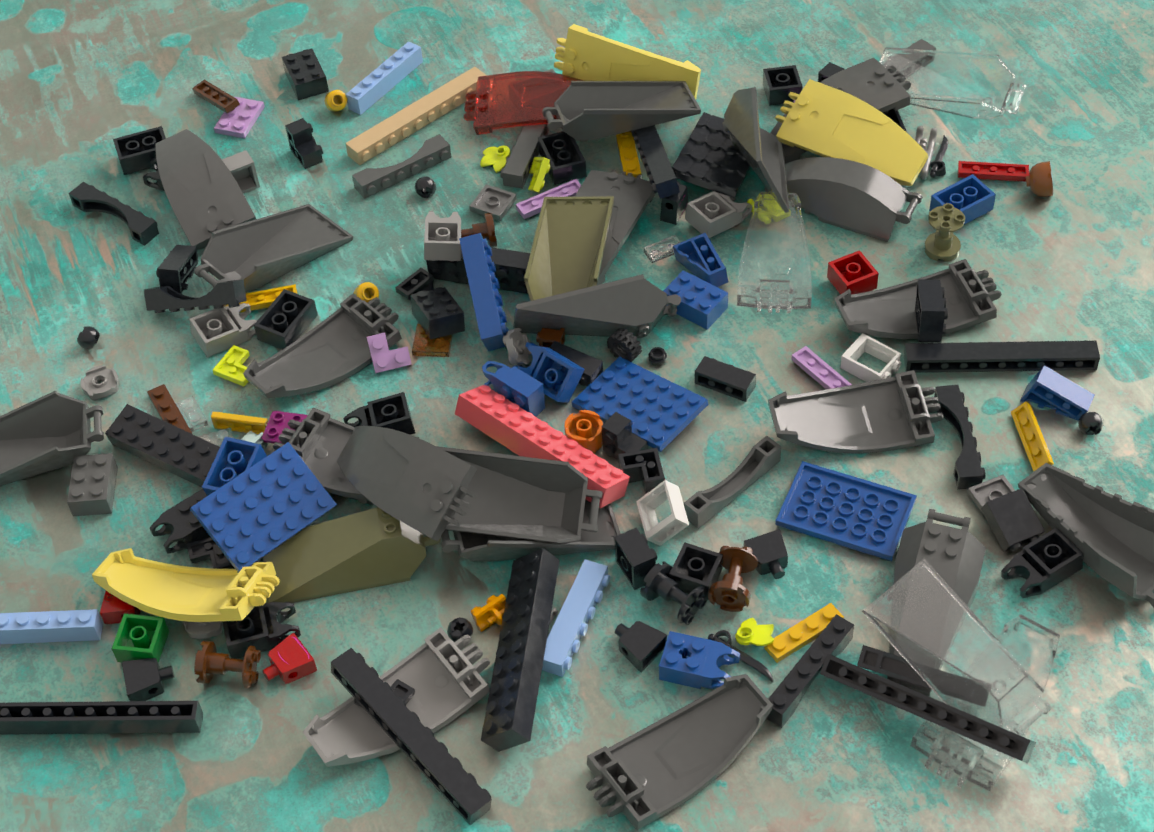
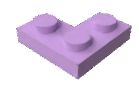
(383, 358)

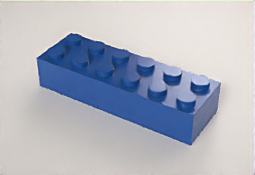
(484, 291)

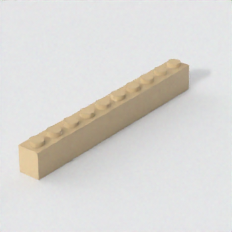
(413, 117)

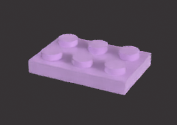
(241, 119)

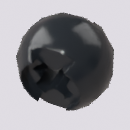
(425, 187)
(88, 337)
(1090, 423)
(459, 624)

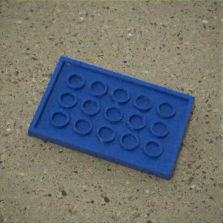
(651, 402)
(263, 507)
(846, 510)

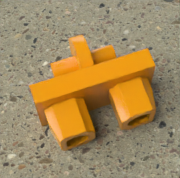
(490, 613)

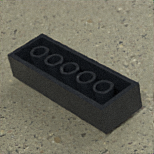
(509, 269)

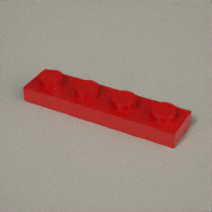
(993, 171)

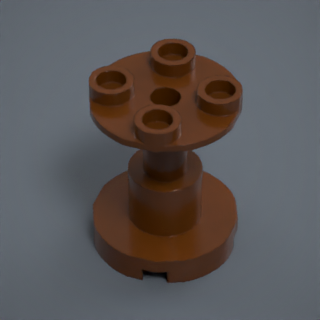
(486, 229)
(730, 591)
(210, 662)

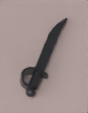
(938, 166)
(743, 656)

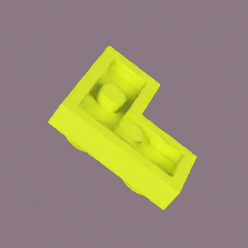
(539, 167)
(232, 366)

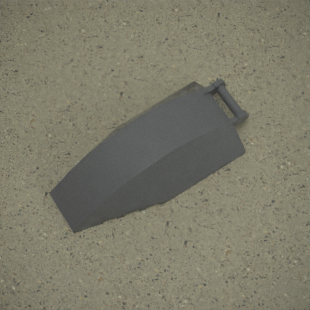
(850, 195)

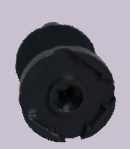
(660, 584)

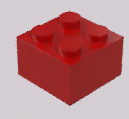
(852, 273)

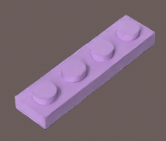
(534, 204)
(818, 369)

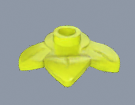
(495, 156)
(754, 634)

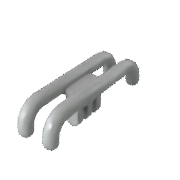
(930, 148)

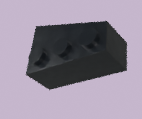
(178, 267)

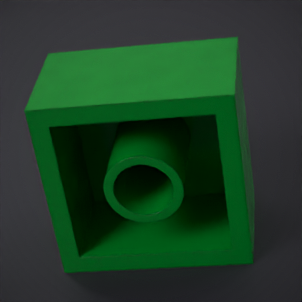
(140, 638)

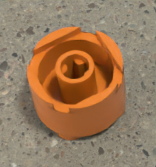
(585, 429)

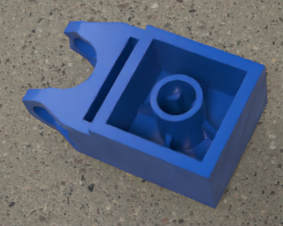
(555, 372)
(516, 387)
(695, 661)

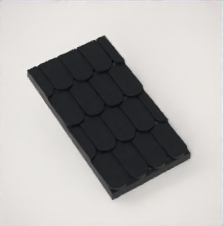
(711, 158)

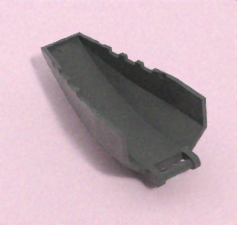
(1103, 526)
(950, 551)

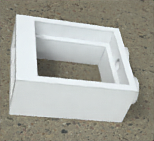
(874, 348)
(670, 526)

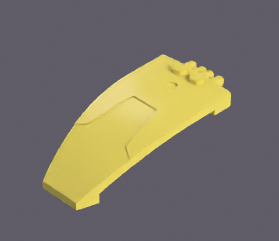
(604, 59)
(849, 129)
(186, 591)

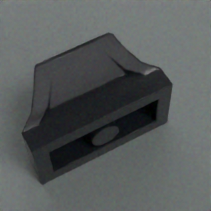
(418, 281)

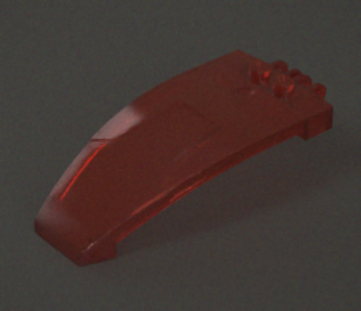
(513, 99)

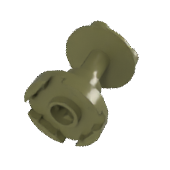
(943, 242)

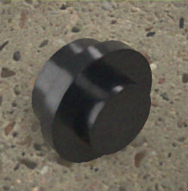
(657, 355)

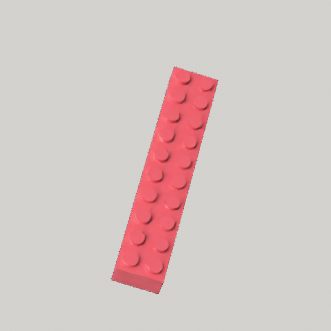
(536, 439)

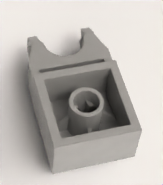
(715, 213)
(442, 237)
(222, 328)

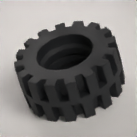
(624, 345)

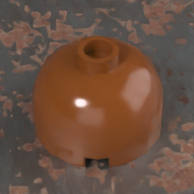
(1040, 179)

